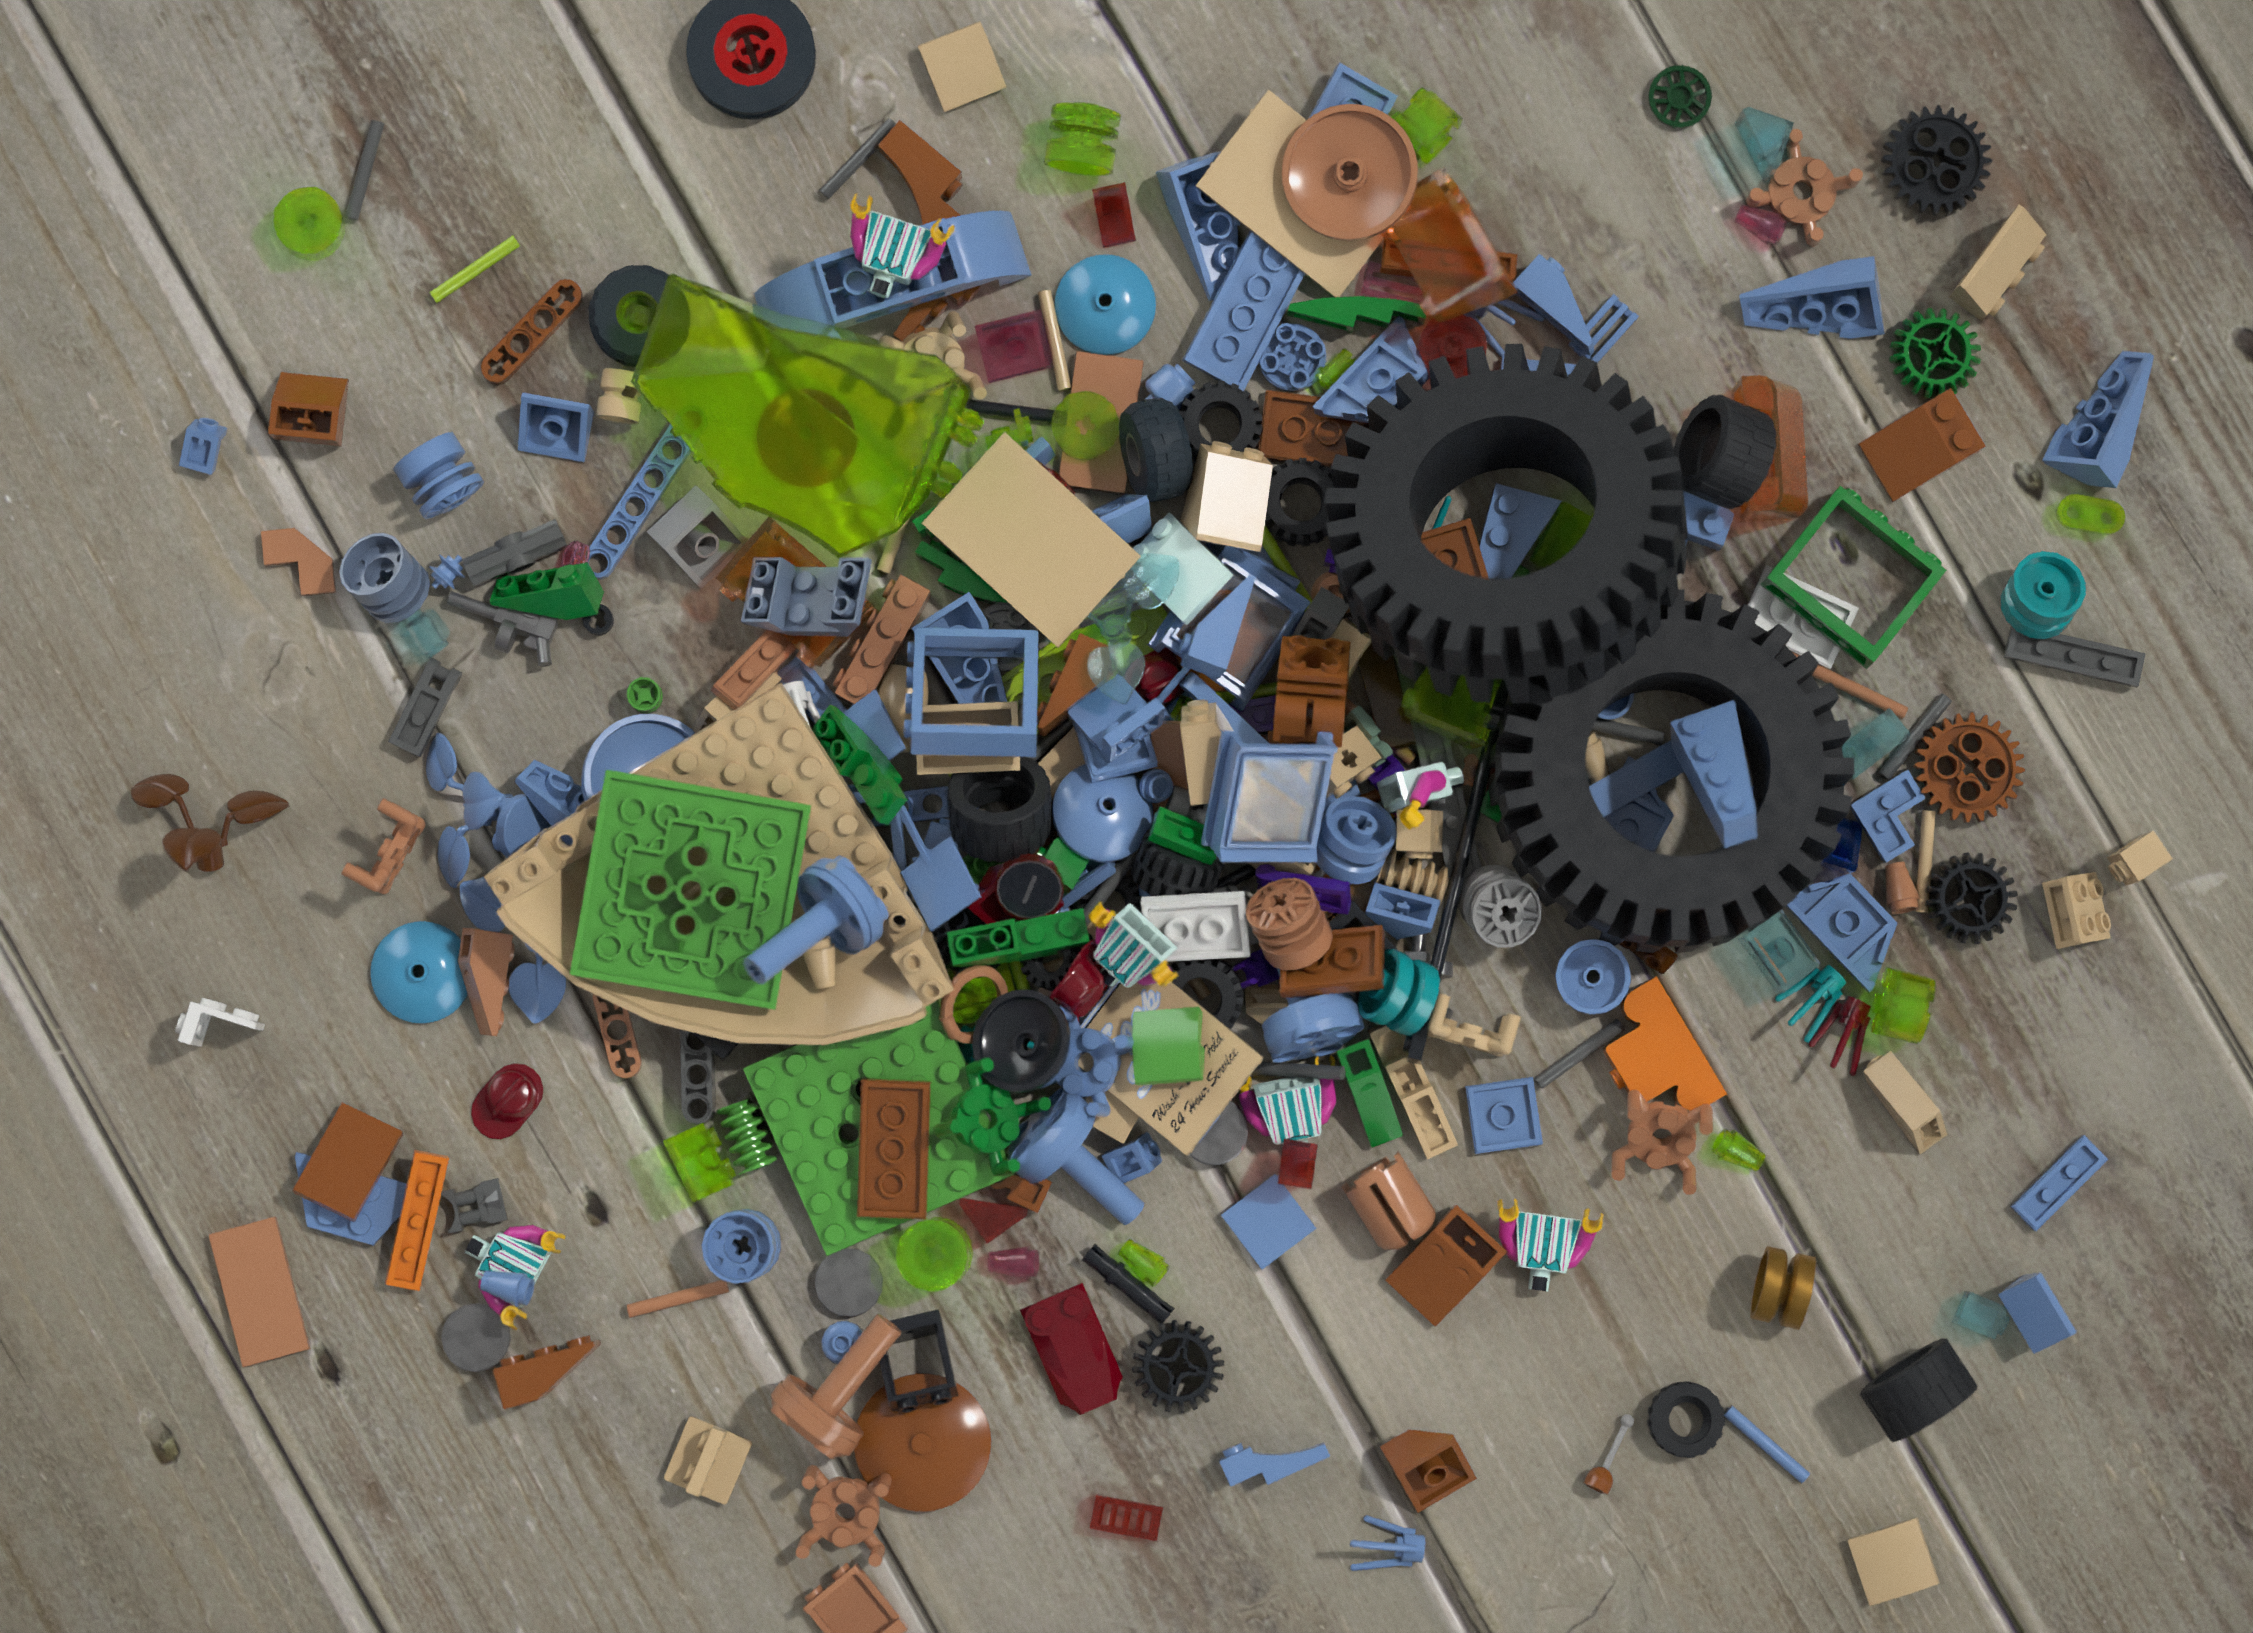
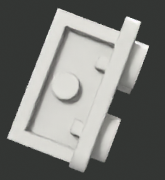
(194, 1024)

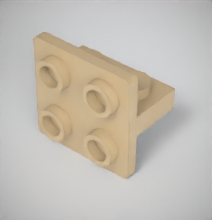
(2076, 910)
(707, 1460)

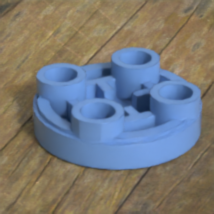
(1293, 358)
(517, 824)

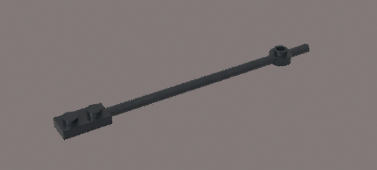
(1415, 1043)

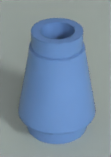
(508, 1286)

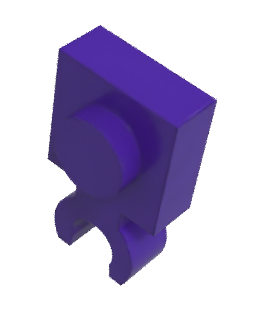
(1257, 970)

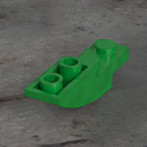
(957, 574)
(862, 761)
(1018, 940)

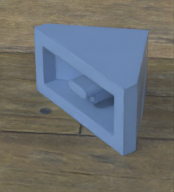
(1401, 911)

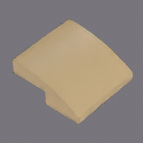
(962, 66)
(1893, 1561)

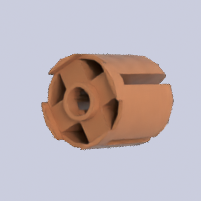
(1391, 1203)

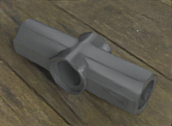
(514, 553)

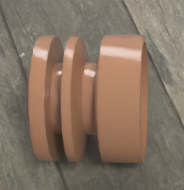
(1289, 924)

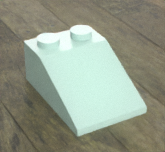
(1200, 570)

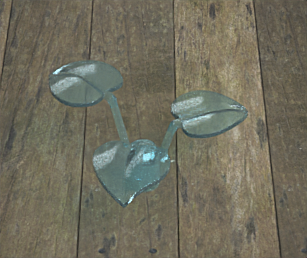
(1121, 664)

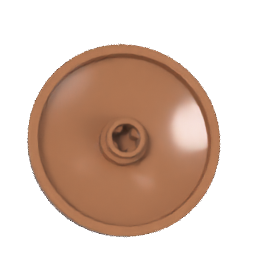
(1350, 172)

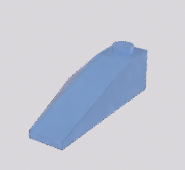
(1203, 225)
(1827, 299)
(2103, 431)
(967, 677)

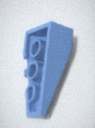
(551, 793)

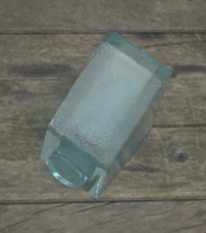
(1875, 741)

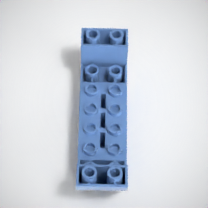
(837, 287)

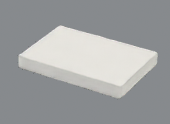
(1804, 635)
(1201, 924)

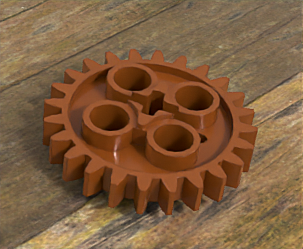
(1991, 746)

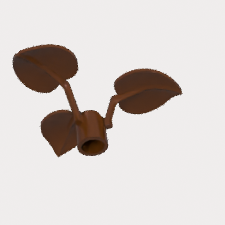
(202, 845)

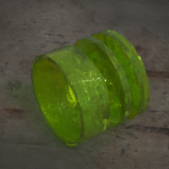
(1083, 131)
(915, 1259)

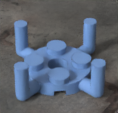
(1105, 1068)

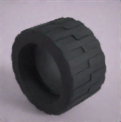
(1725, 451)
(1001, 834)
(1918, 1390)

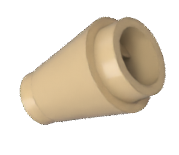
(1595, 759)
(821, 963)

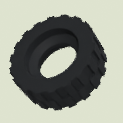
(1712, 1419)

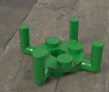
(1003, 1115)

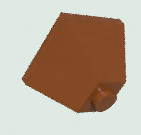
(1427, 1465)

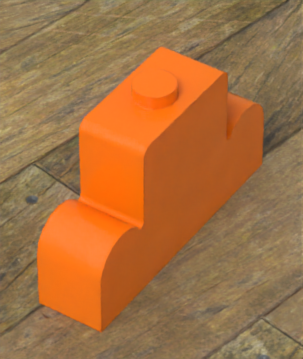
(1660, 1052)

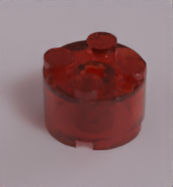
(1457, 331)

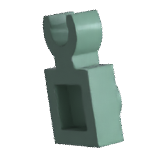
(1360, 718)

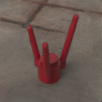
(1852, 1014)

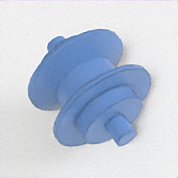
(447, 571)

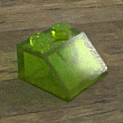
(700, 1162)

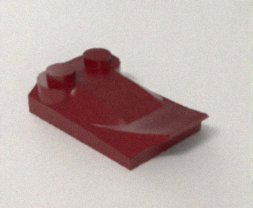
(1074, 1349)

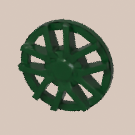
(1680, 96)

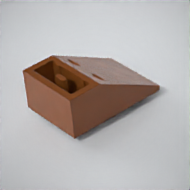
(1069, 685)
(1446, 1265)
(533, 1379)

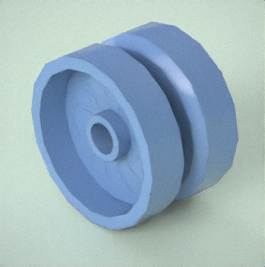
(1354, 839)
(1573, 973)

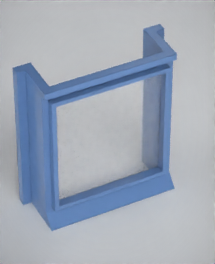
(1270, 614)
(1267, 800)

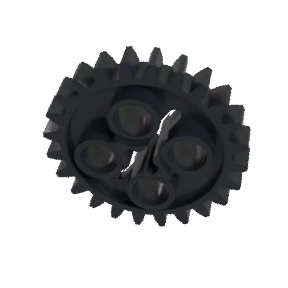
(1943, 130)

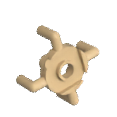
(945, 346)
(1470, 1035)

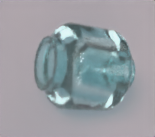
(425, 633)

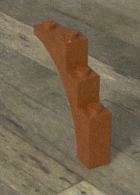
(930, 181)

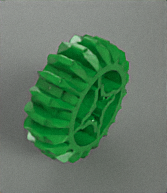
(1949, 360)

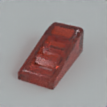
(1101, 1500)

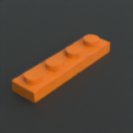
(416, 1220)

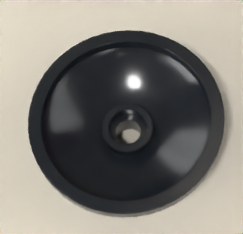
(1004, 1035)

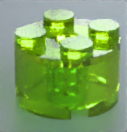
(1428, 124)
(327, 218)
(1903, 1006)

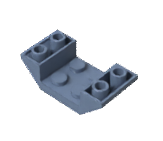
(806, 598)

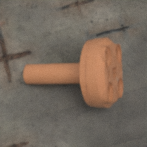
(819, 1412)

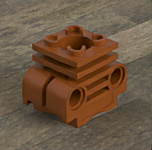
(1311, 689)

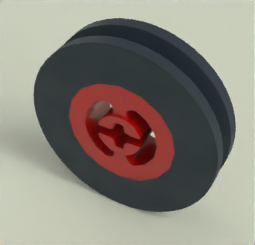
(753, 94)

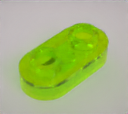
(2090, 513)

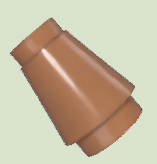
(1900, 890)

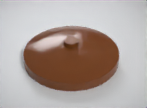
(930, 1452)

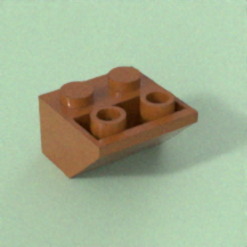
(308, 409)

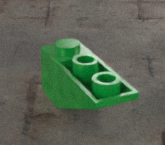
(555, 593)
(1369, 1093)

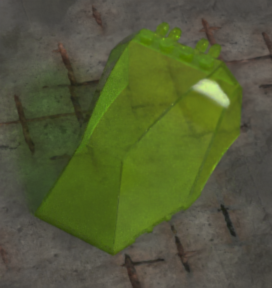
(803, 414)

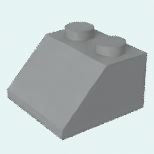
(698, 536)

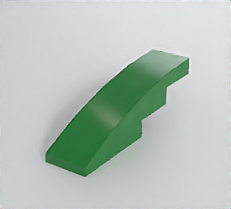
(1343, 311)

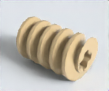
(1413, 876)

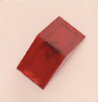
(1113, 215)
(1297, 1164)
(991, 1218)

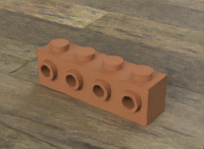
(884, 640)

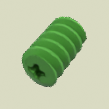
(746, 1135)

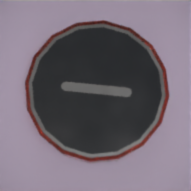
(1029, 886)

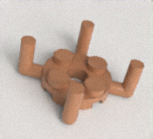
(1813, 173)
(391, 851)
(1662, 1152)
(844, 1530)

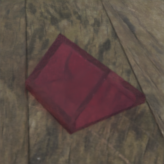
(1014, 346)

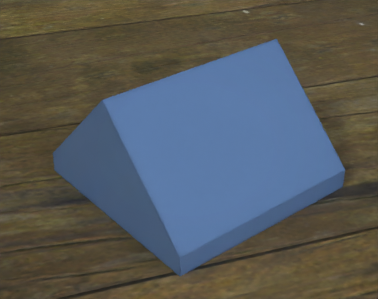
(554, 427)
(1127, 516)
(2036, 1312)

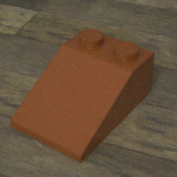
(1922, 445)

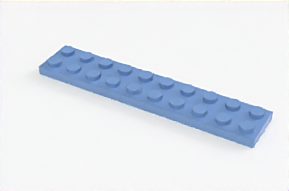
(1260, 278)

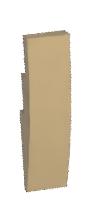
(1413, 1092)

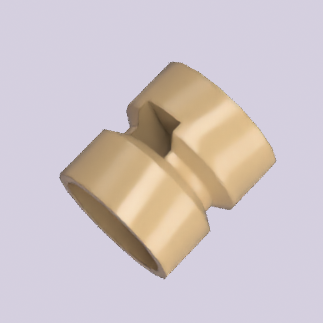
(619, 398)

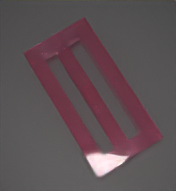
(1369, 279)

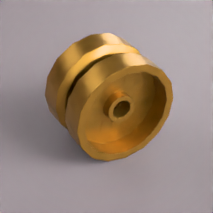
(1783, 1287)

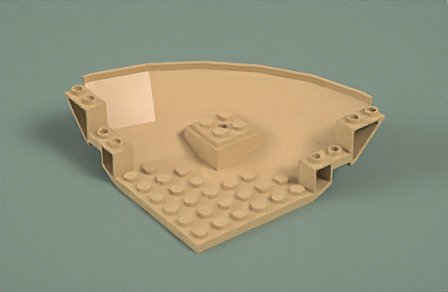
(770, 754)

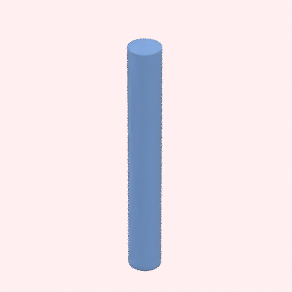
(1766, 1444)

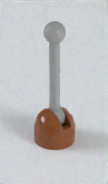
(1600, 1477)

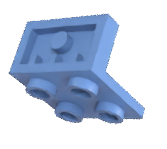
(1115, 725)

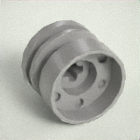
(1486, 893)

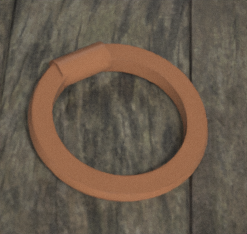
(947, 1001)

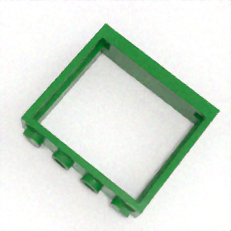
(1819, 615)

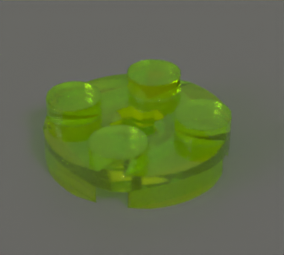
(1096, 441)

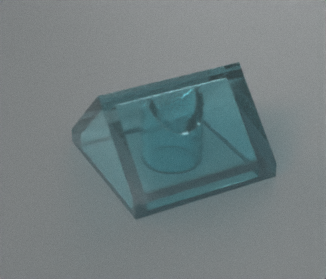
(1764, 139)
(1779, 952)

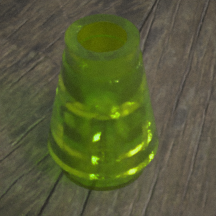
(1737, 1150)
(1144, 1262)

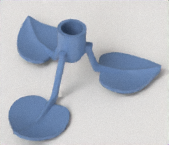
(480, 807)
(533, 987)

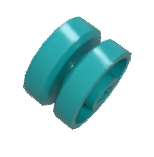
(2043, 595)
(1407, 994)

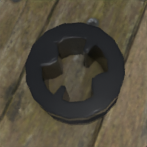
(609, 619)

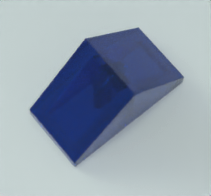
(1846, 854)

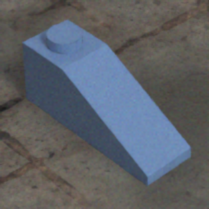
(1549, 294)
(1214, 638)

